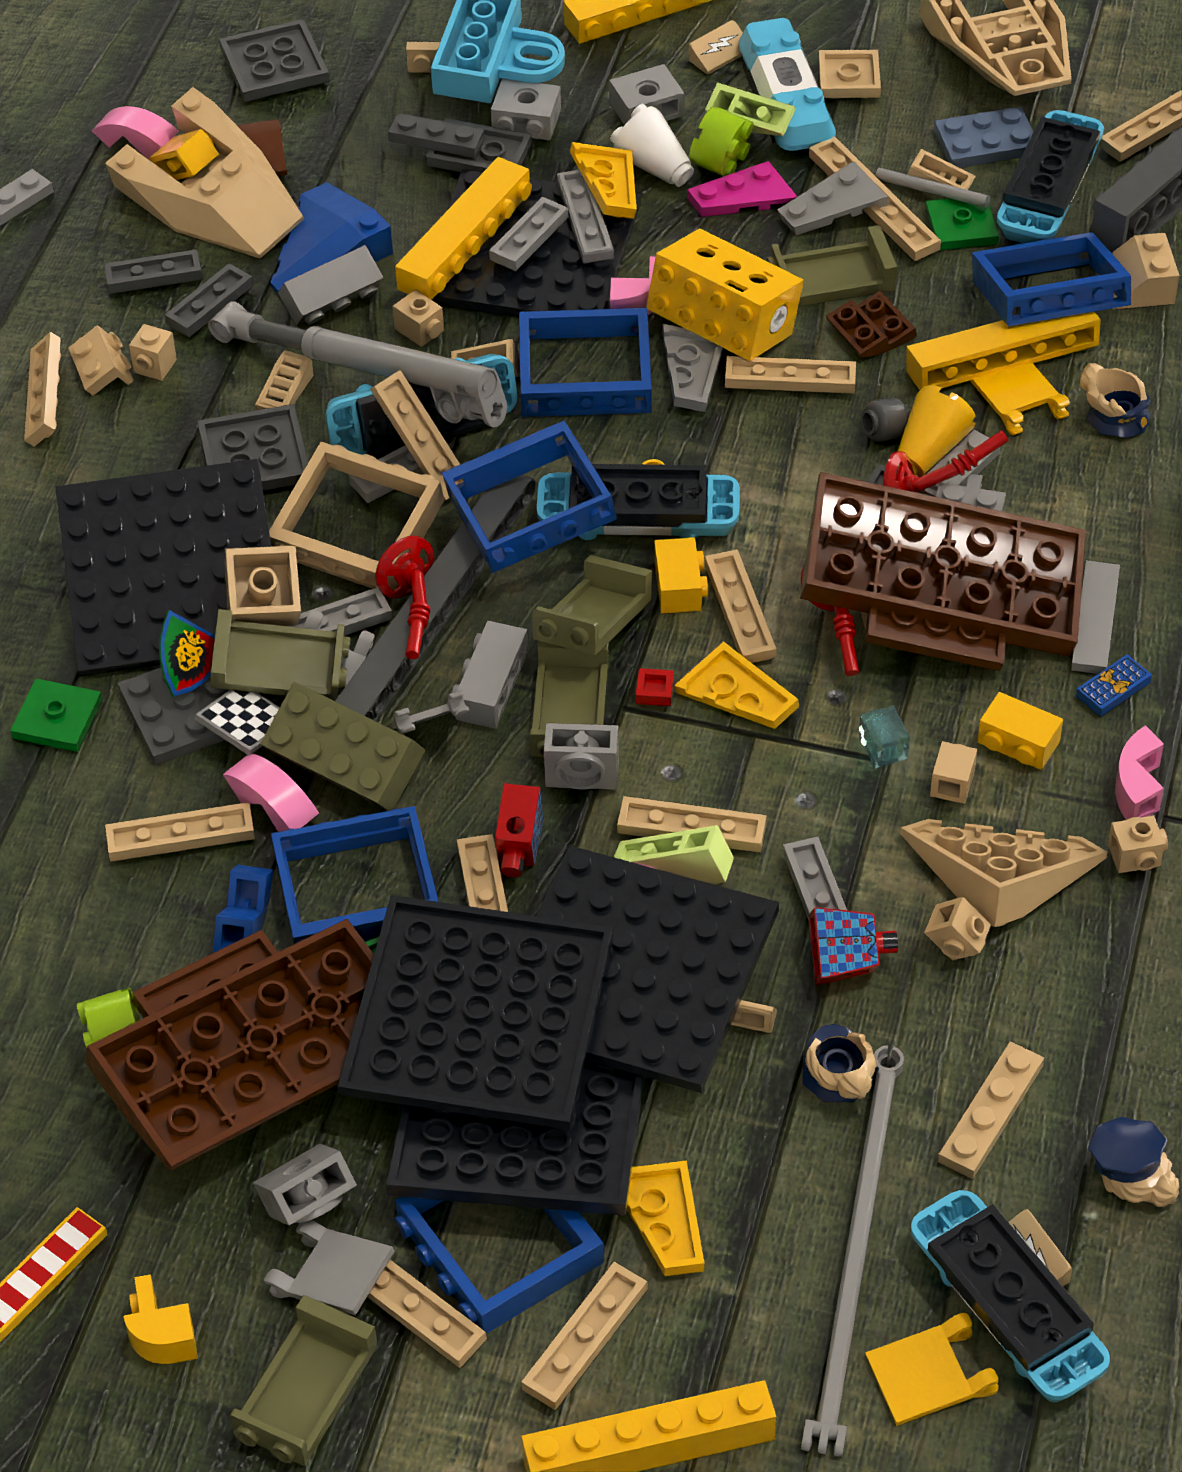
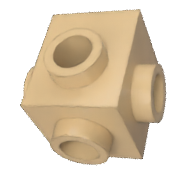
(1137, 844)
(957, 928)

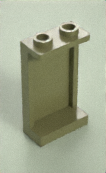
(842, 269)
(596, 607)
(274, 656)
(568, 690)
(305, 1382)

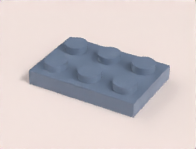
(984, 136)

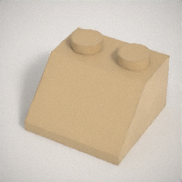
(1151, 270)

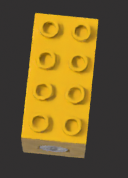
(724, 294)

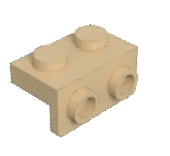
(100, 360)

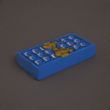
(1113, 685)

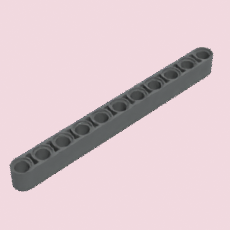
(445, 586)

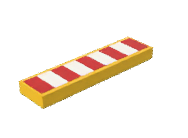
(47, 1267)

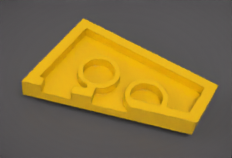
(608, 176)
(739, 687)
(666, 1216)

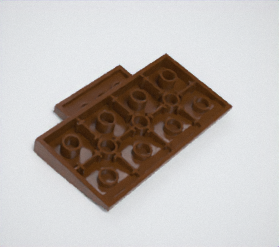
(943, 572)
(234, 1040)

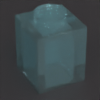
(884, 736)

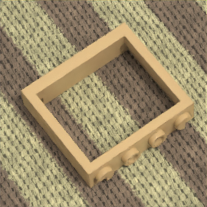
(337, 560)

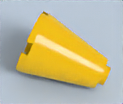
(934, 427)

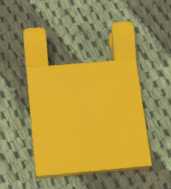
(1019, 390)
(924, 1374)

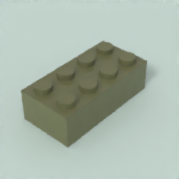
(343, 746)

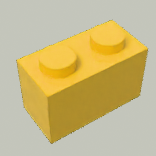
(185, 154)
(679, 576)
(1020, 730)

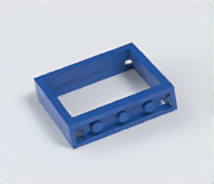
(1053, 299)
(585, 397)
(517, 460)
(343, 836)
(489, 1314)

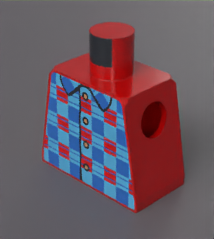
(518, 828)
(846, 944)

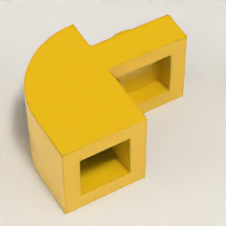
(162, 1333)

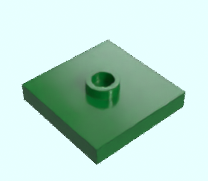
(961, 224)
(56, 715)

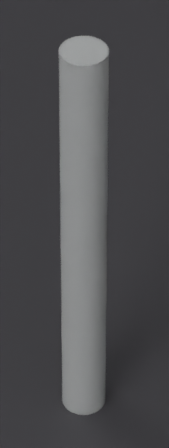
(933, 187)

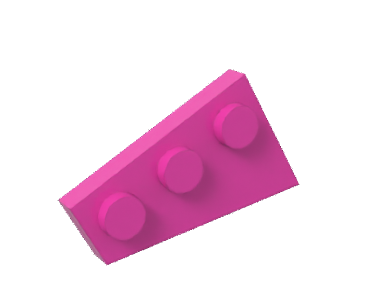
(746, 188)

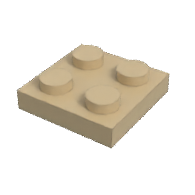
(849, 73)

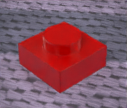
(654, 687)

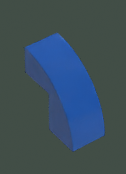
(246, 905)

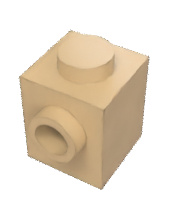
(418, 318)
(152, 352)
(953, 772)

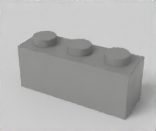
(331, 286)
(492, 672)

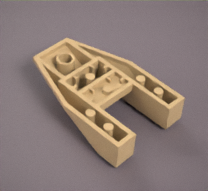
(1010, 48)
(228, 202)

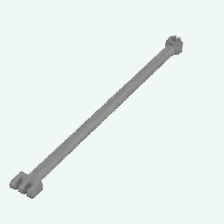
(827, 1418)

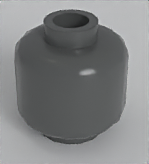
(884, 419)

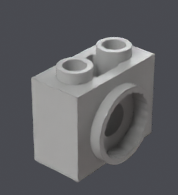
(648, 87)
(527, 108)
(581, 756)
(305, 1185)

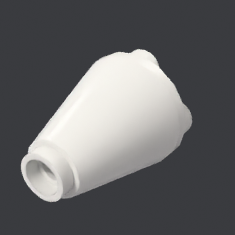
(654, 146)

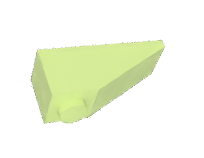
(767, 114)
(688, 853)

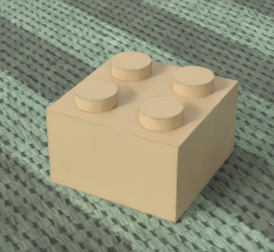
(263, 585)

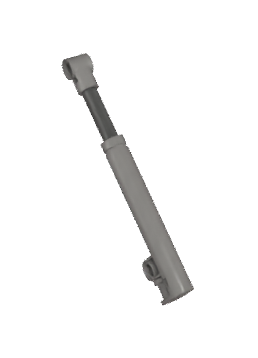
(456, 385)

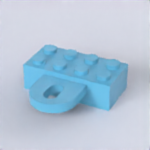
(487, 45)

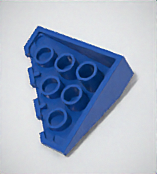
(330, 228)

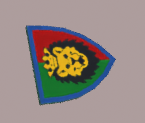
(184, 654)

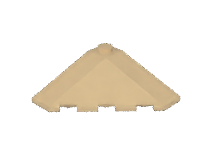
(1001, 871)

